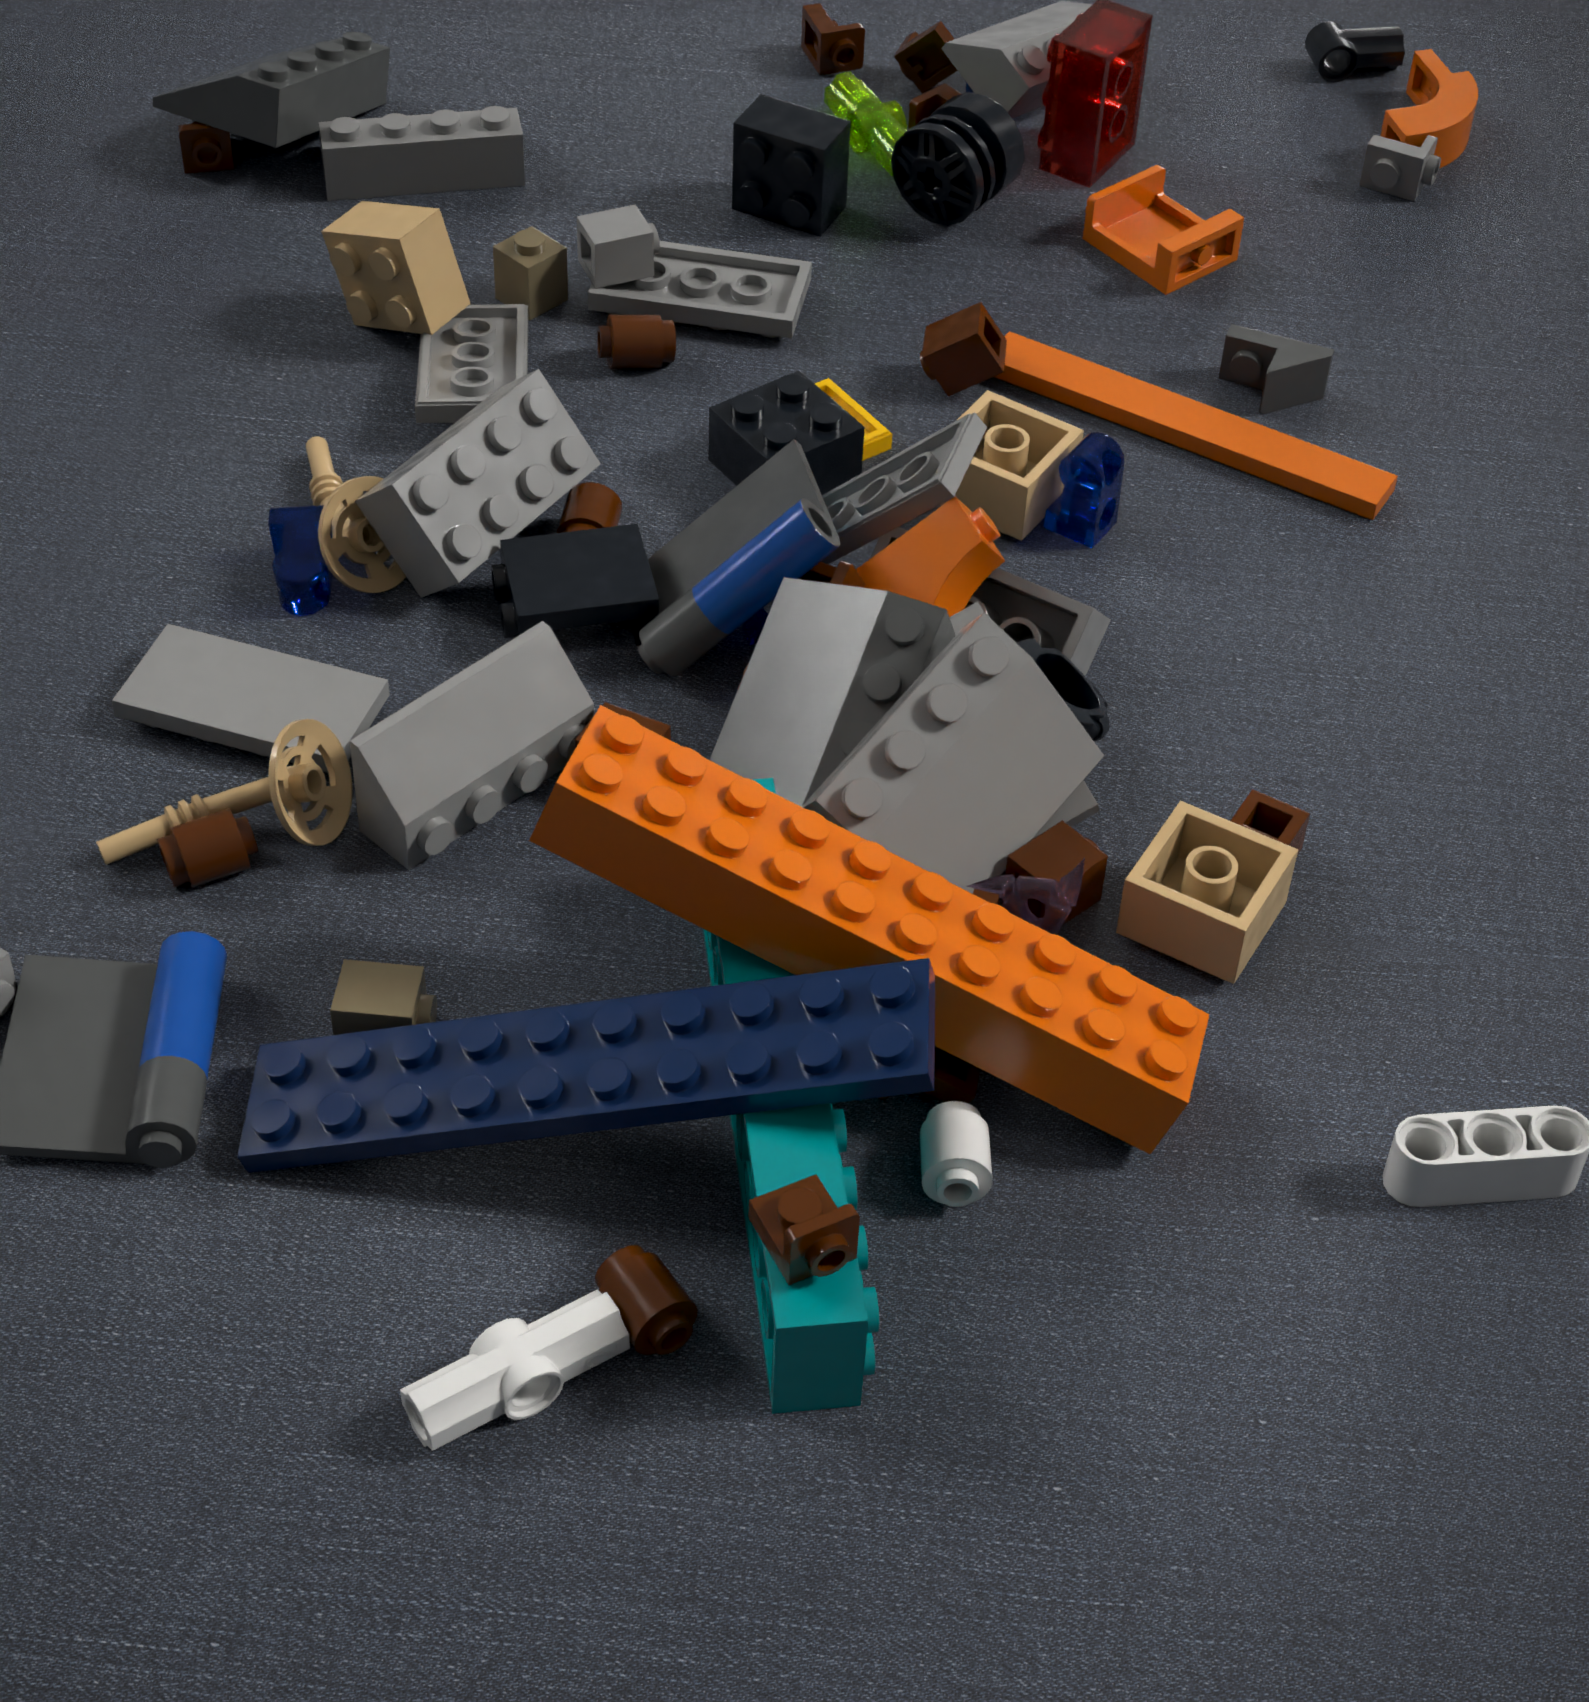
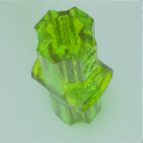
(873, 123)

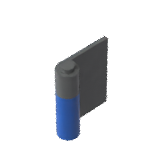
(735, 560)
(111, 1055)

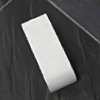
(1487, 1156)

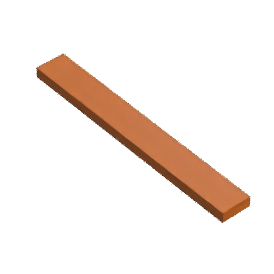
(1197, 427)

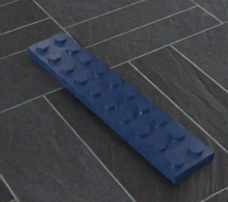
(594, 1066)

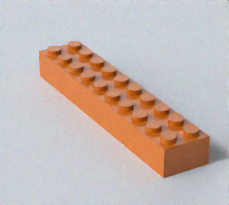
(831, 901)

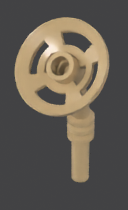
(350, 528)
(282, 787)

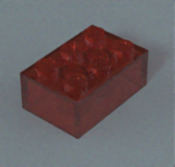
(1094, 91)

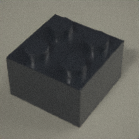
(790, 164)
(765, 419)

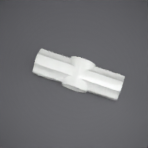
(515, 1369)

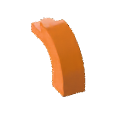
(1442, 108)

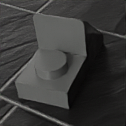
(1282, 367)

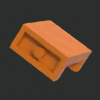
(1158, 235)

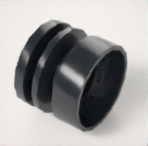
(957, 158)

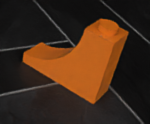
(938, 558)

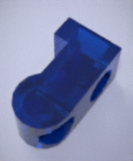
(1091, 490)
(298, 564)

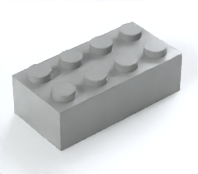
(478, 483)

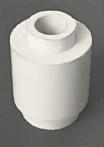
(955, 1154)

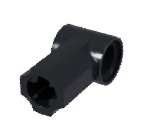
(1346, 51)

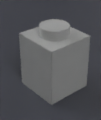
(616, 246)

